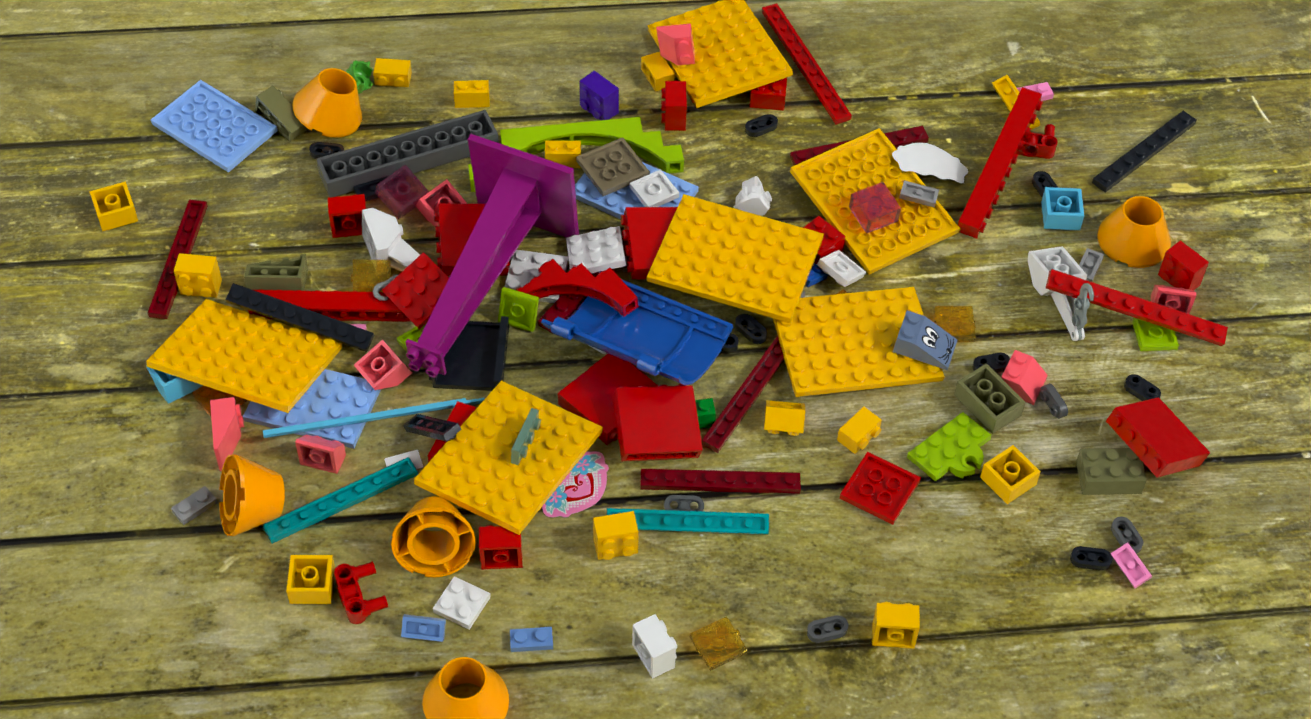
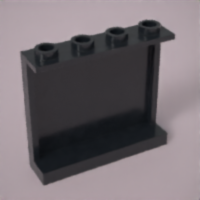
(476, 357)

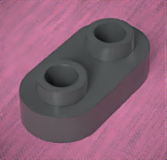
(1054, 401)
(684, 502)
(1129, 535)
(826, 629)

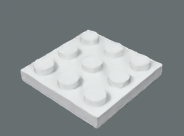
(597, 250)
(525, 267)

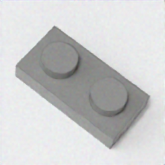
(919, 193)
(1090, 263)
(194, 505)

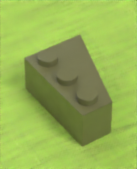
(279, 111)
(280, 275)

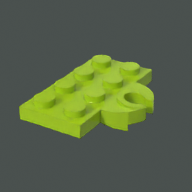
(951, 449)

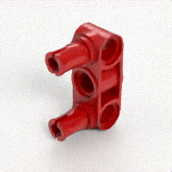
(1040, 144)
(351, 594)

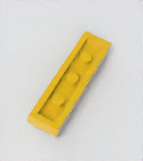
(1009, 94)

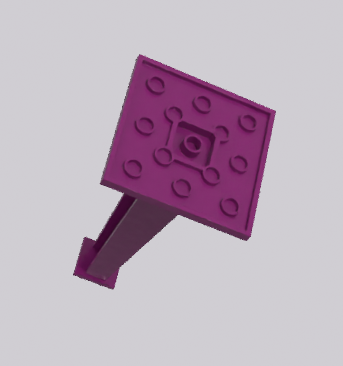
(518, 194)

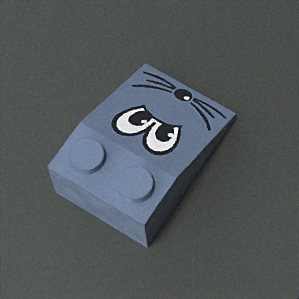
(924, 341)

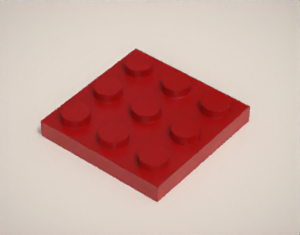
(417, 289)
(880, 488)

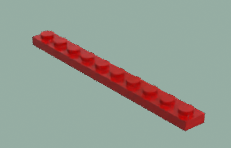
(806, 64)
(1139, 308)

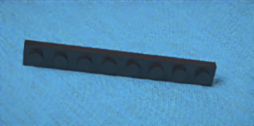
(1144, 151)
(299, 317)

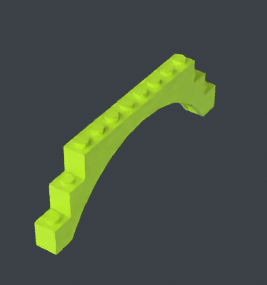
(598, 133)

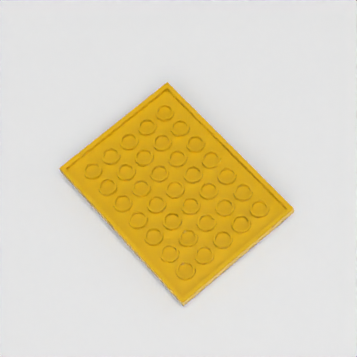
(730, 52)
(858, 165)
(736, 258)
(849, 343)
(245, 355)
(477, 464)

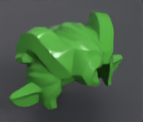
(361, 72)

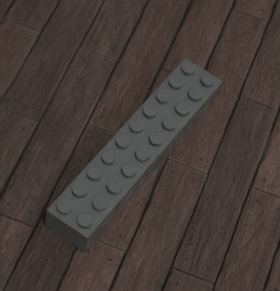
(415, 149)

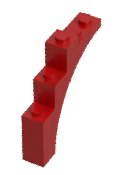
(579, 281)

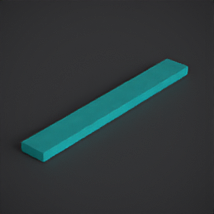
(340, 500)
(698, 521)

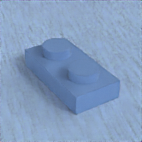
(423, 627)
(531, 639)

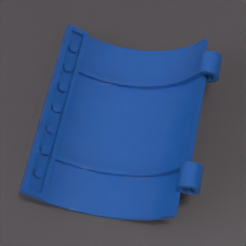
(656, 336)

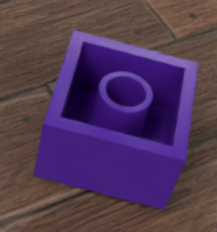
(599, 96)

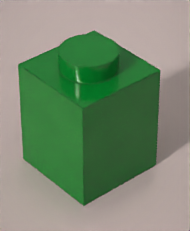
(705, 412)

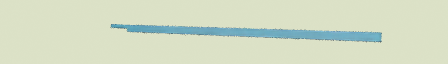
(367, 417)

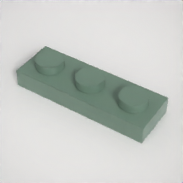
(525, 436)

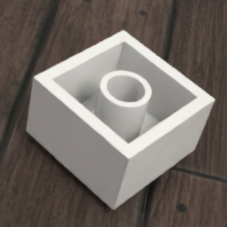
(654, 645)

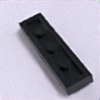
(432, 427)

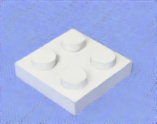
(654, 189)
(841, 268)
(461, 602)

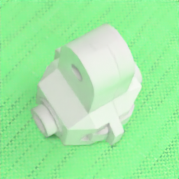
(753, 197)

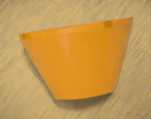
(329, 104)
(1135, 233)
(249, 495)
(433, 551)
(488, 703)

